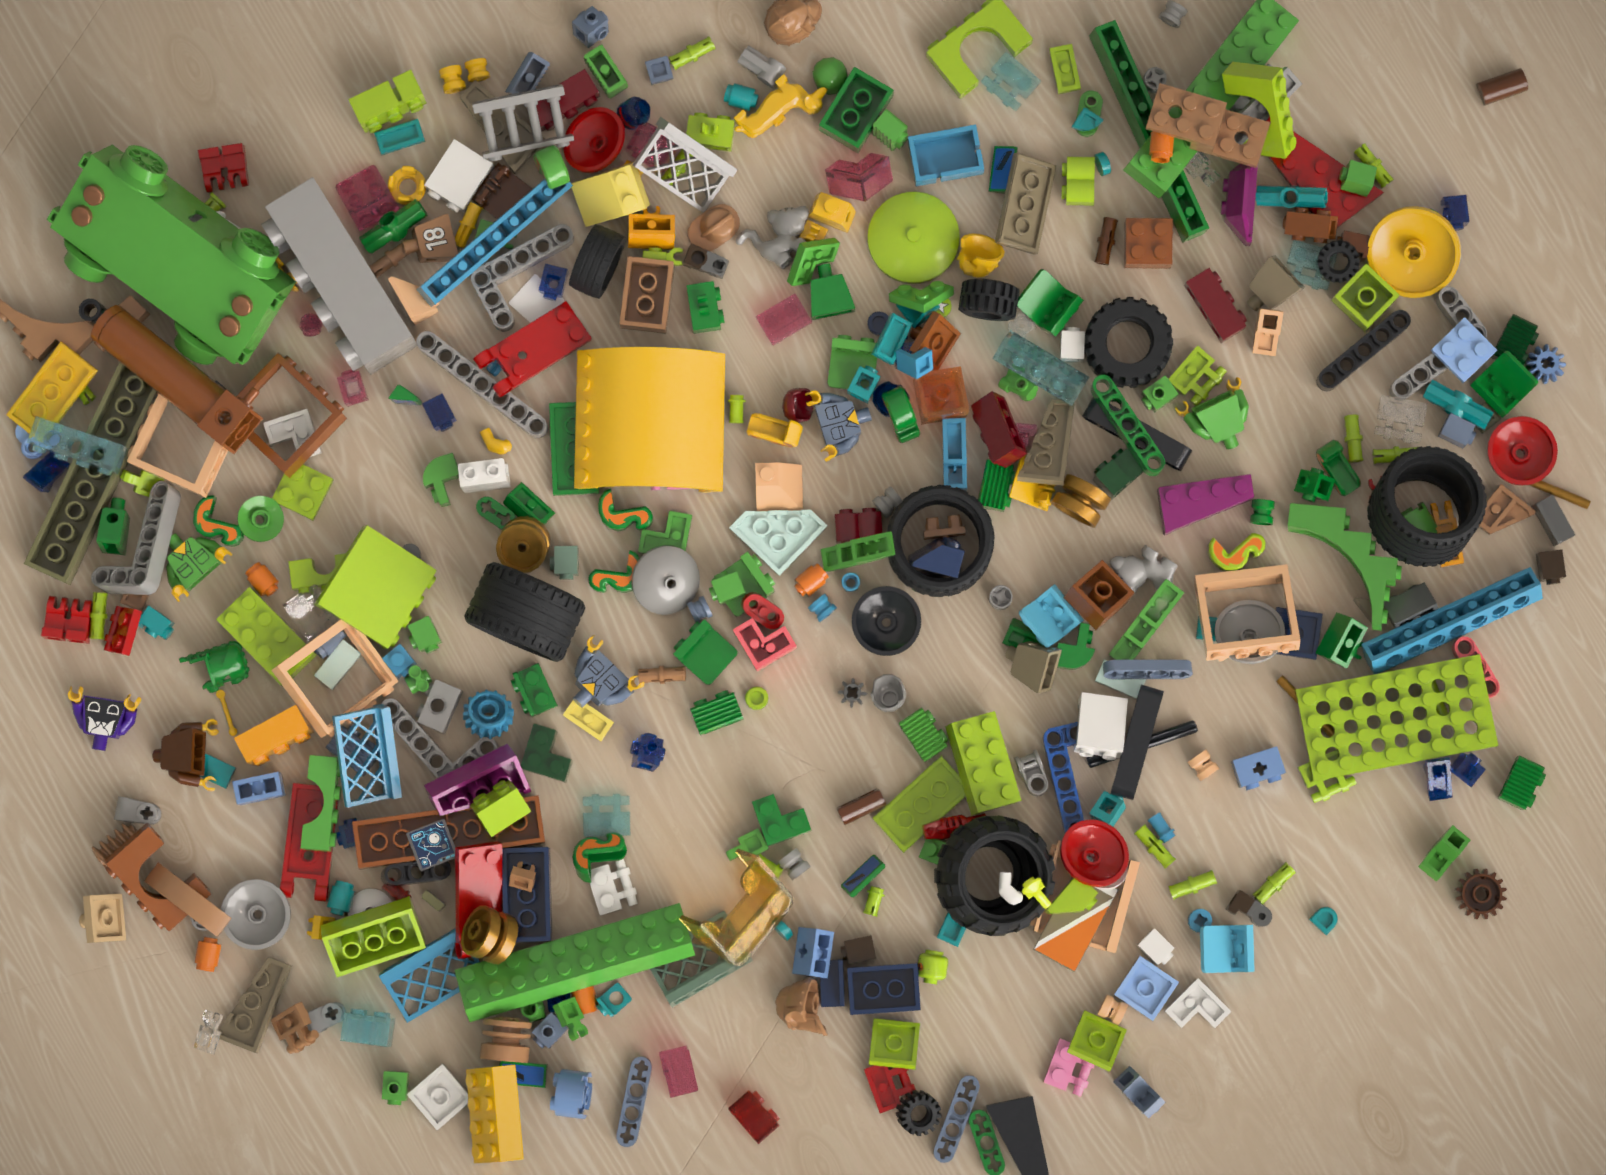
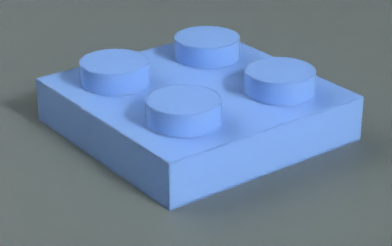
(1463, 350)
(1146, 988)

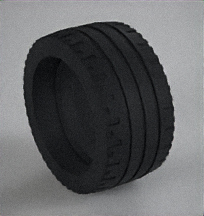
(597, 261)

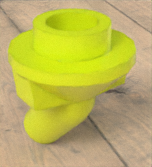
(1032, 888)

